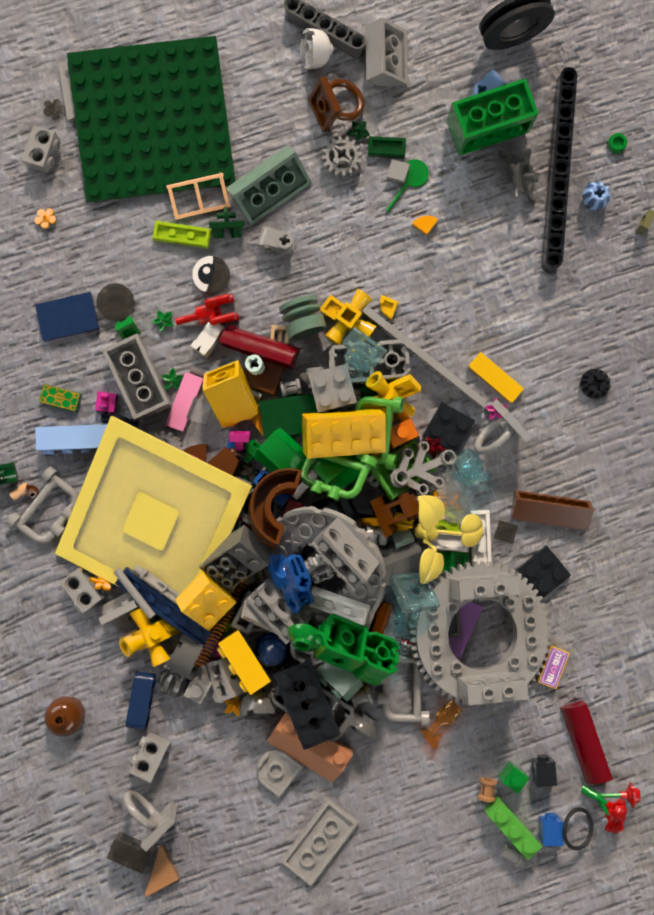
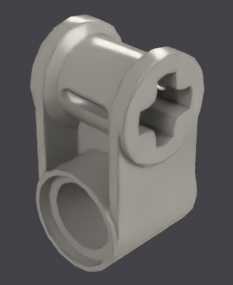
(272, 240)

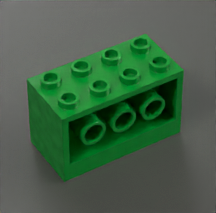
(492, 117)

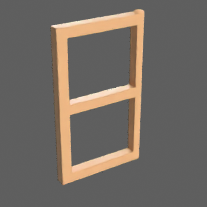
(195, 182)

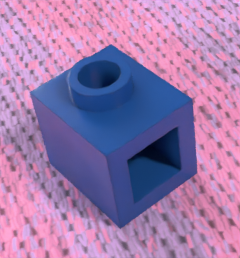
(551, 830)

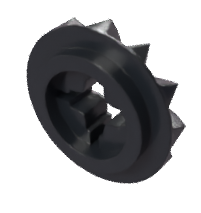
(592, 391)

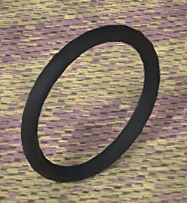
(578, 809)

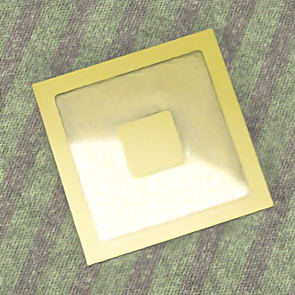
(150, 509)

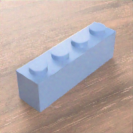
(69, 438)

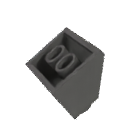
(401, 559)

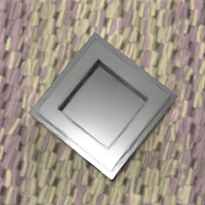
(398, 171)

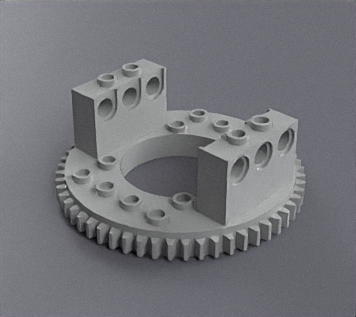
(509, 676)

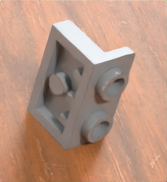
(117, 608)

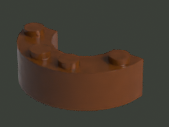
(259, 509)

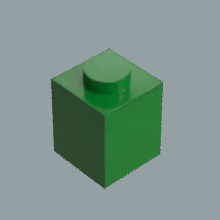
(513, 777)

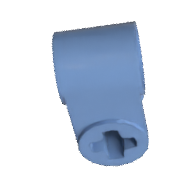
(490, 81)

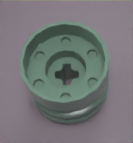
(303, 317)

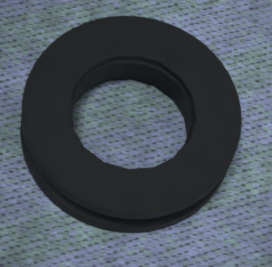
(500, 25)

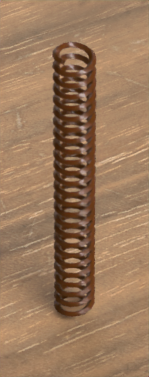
(216, 627)

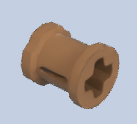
(487, 789)

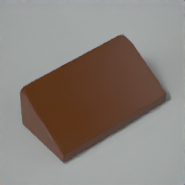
(381, 618)

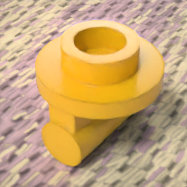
(403, 525)

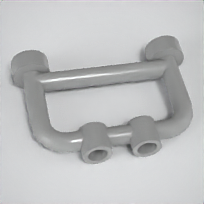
(57, 528)
(384, 697)

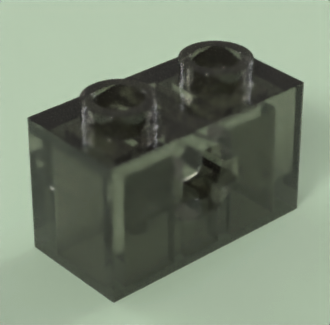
(128, 853)

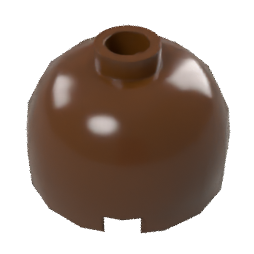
(64, 716)

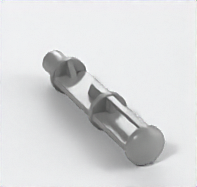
(156, 583)

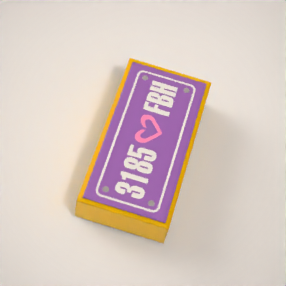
(553, 668)

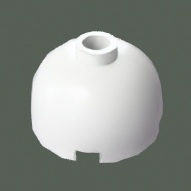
(315, 48)

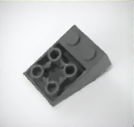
(237, 558)

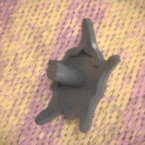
(524, 177)

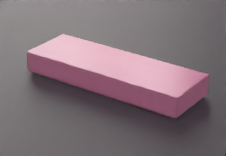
(188, 389)

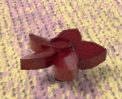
(434, 446)

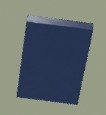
(67, 316)

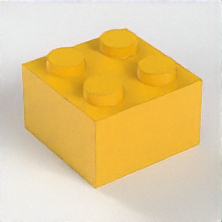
(205, 601)

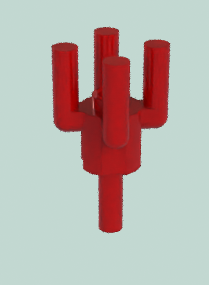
(211, 312)

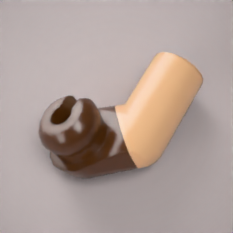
(24, 489)

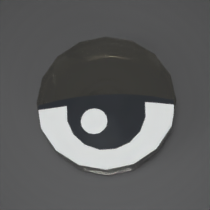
(211, 275)

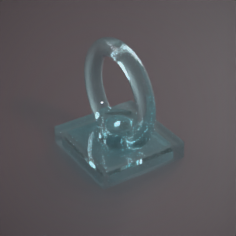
(412, 597)

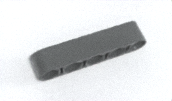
(322, 19)

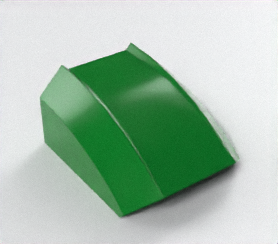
(280, 452)

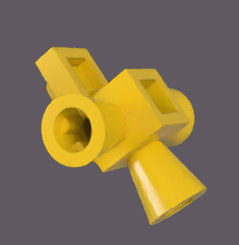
(347, 316)
(401, 387)
(148, 637)

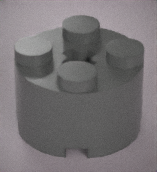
(184, 657)

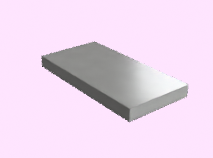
(319, 841)

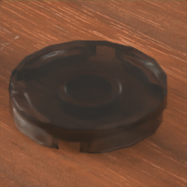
(115, 302)

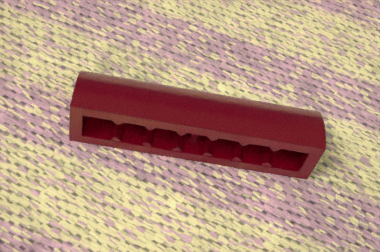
(259, 345)
(586, 743)

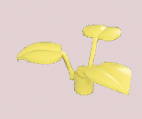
(430, 512)

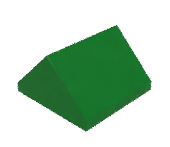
(334, 473)

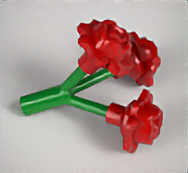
(617, 811)

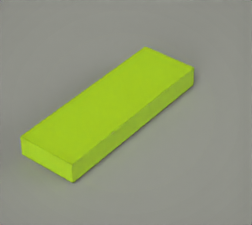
(181, 234)

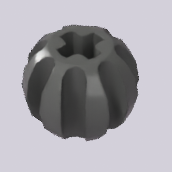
(173, 684)

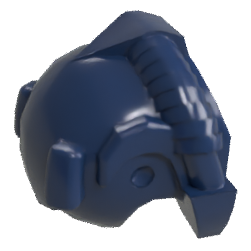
(272, 651)

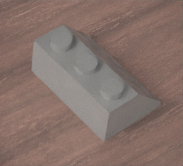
(386, 54)

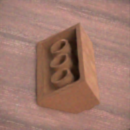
(325, 758)

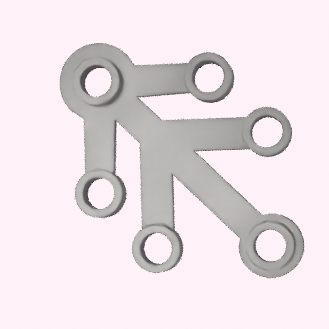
(419, 469)

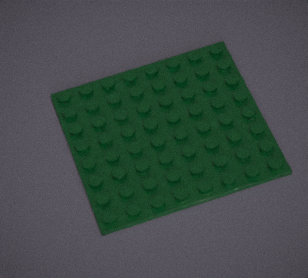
(150, 118)

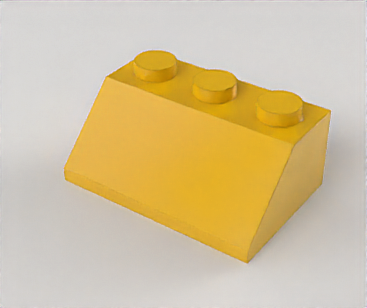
(243, 662)

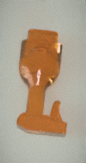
(445, 717)

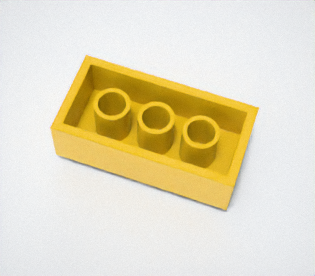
(344, 433)

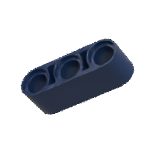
(140, 700)

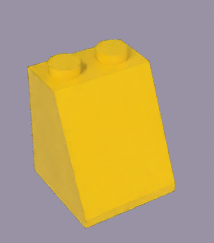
(229, 394)

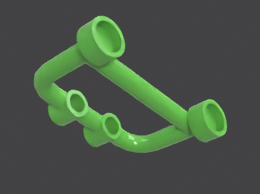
(391, 406)
(335, 492)

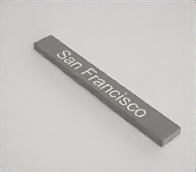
(424, 358)

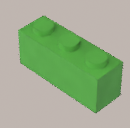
(512, 827)

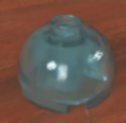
(470, 469)

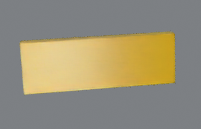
(495, 377)

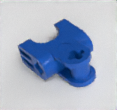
(293, 579)

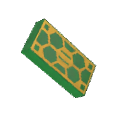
(60, 397)

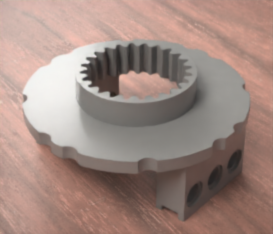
(345, 550)

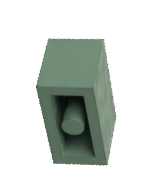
(340, 680)

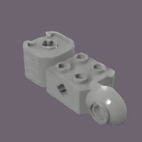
(396, 350)

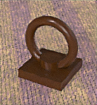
(326, 105)

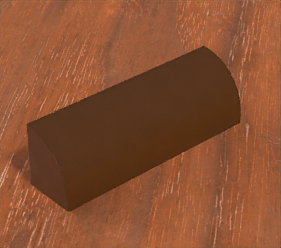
(551, 510)

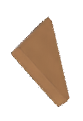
(162, 873)

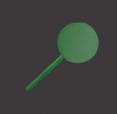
(416, 177)

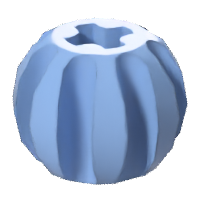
(596, 195)

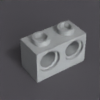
(35, 149)
(85, 587)
(152, 758)

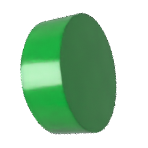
(617, 143)

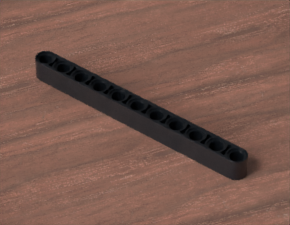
(557, 160)

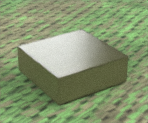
(645, 221)

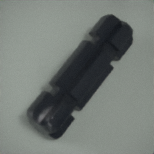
(106, 416)

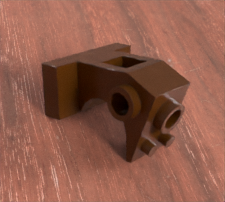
(408, 504)

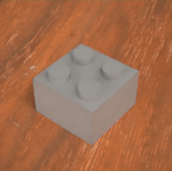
(332, 388)

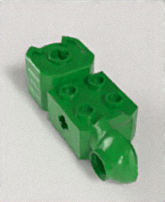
(349, 647)

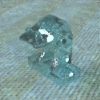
(362, 351)

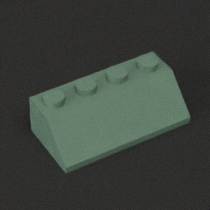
(269, 185)

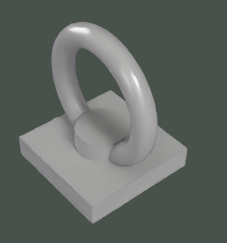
(508, 422)
(156, 824)

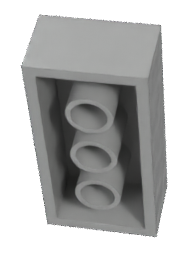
(137, 377)

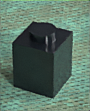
(544, 771)

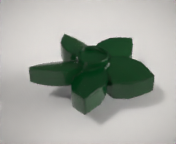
(358, 131)

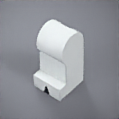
(207, 339)

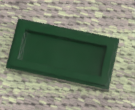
(386, 147)

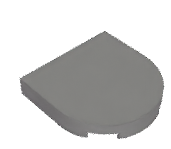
(277, 770)

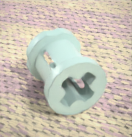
(254, 370)

